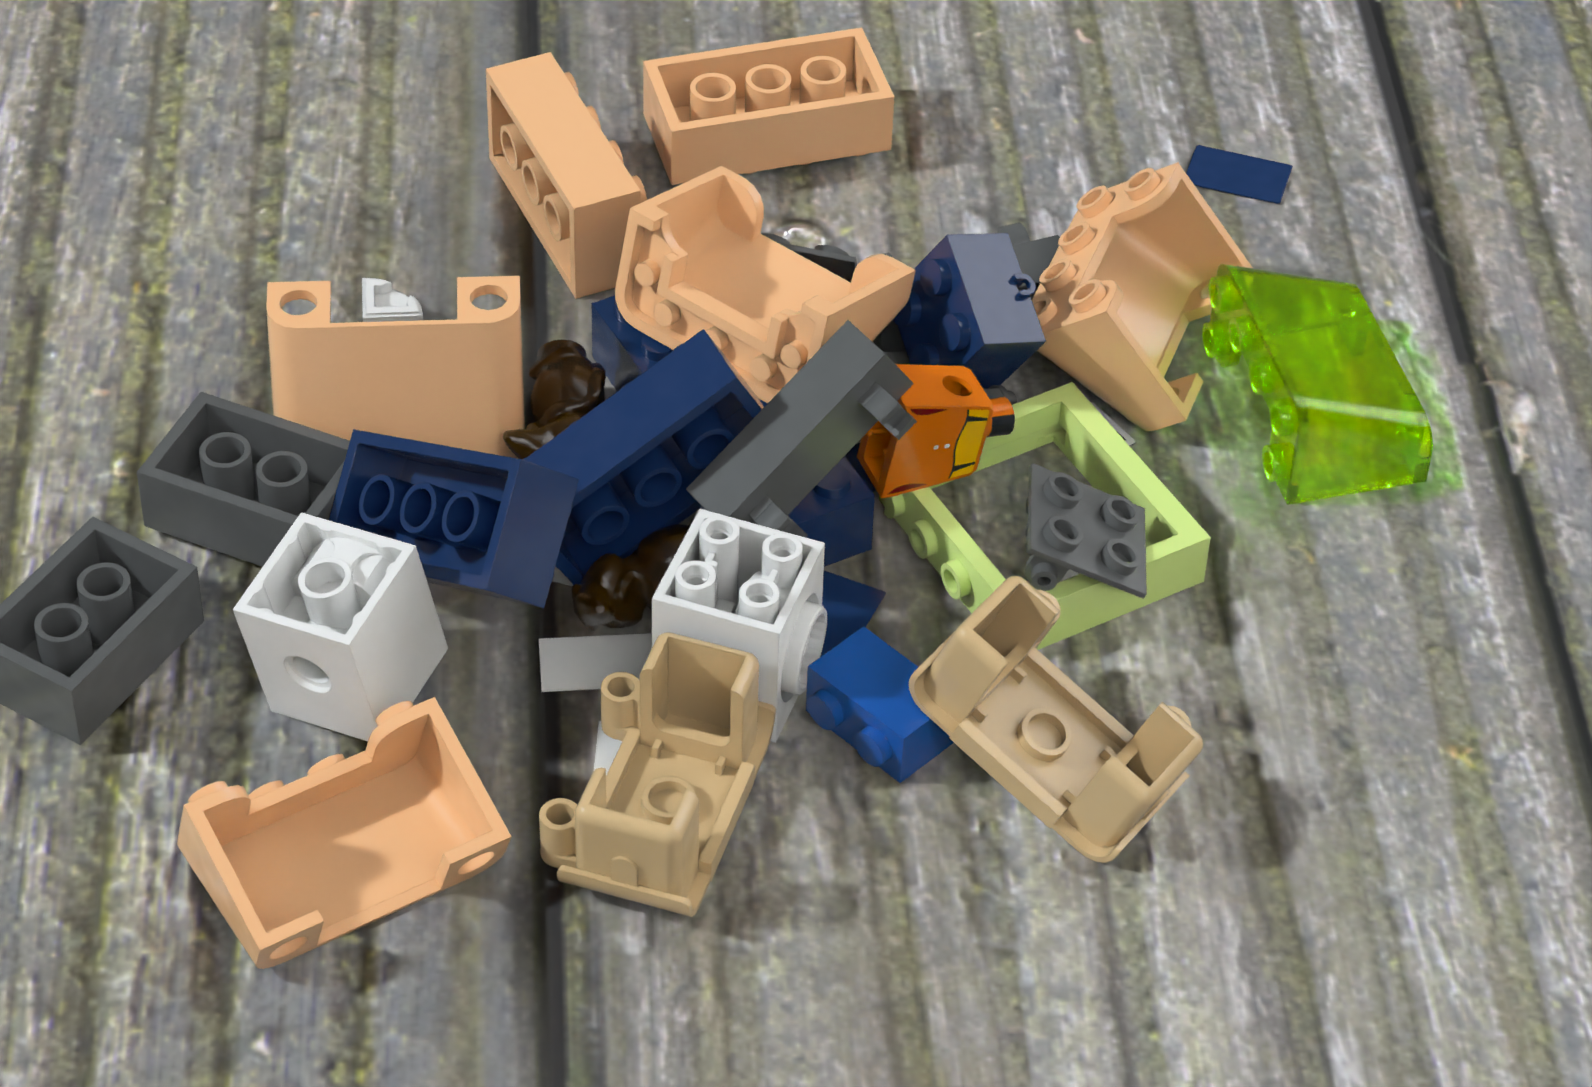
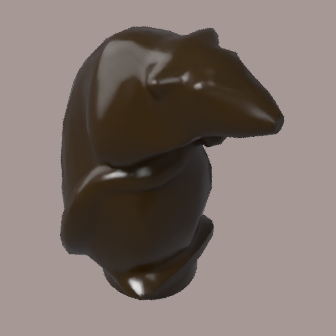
(563, 393)
(620, 589)

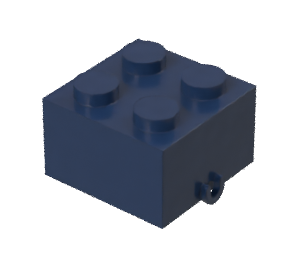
(970, 308)

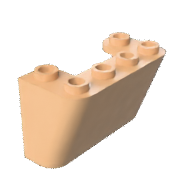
(1127, 289)
(401, 379)
(346, 839)

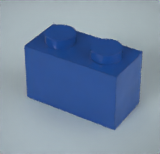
(867, 701)

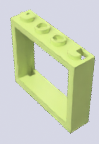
(1174, 539)

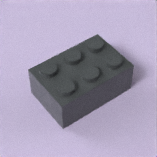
(238, 478)
(93, 628)

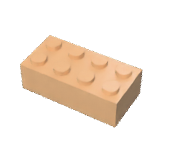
(768, 105)
(561, 169)

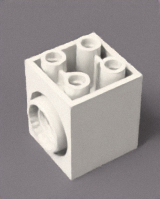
(752, 594)
(340, 625)

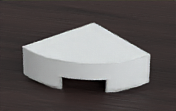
(386, 304)

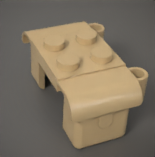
(1045, 732)
(676, 782)

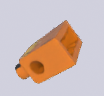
(948, 434)

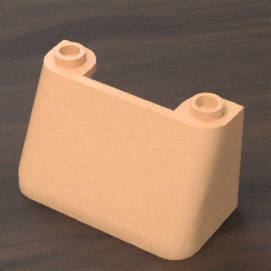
(703, 264)

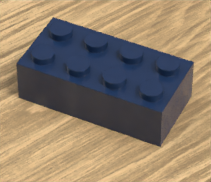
(645, 450)
(471, 514)

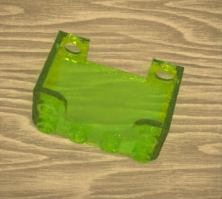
(1330, 383)

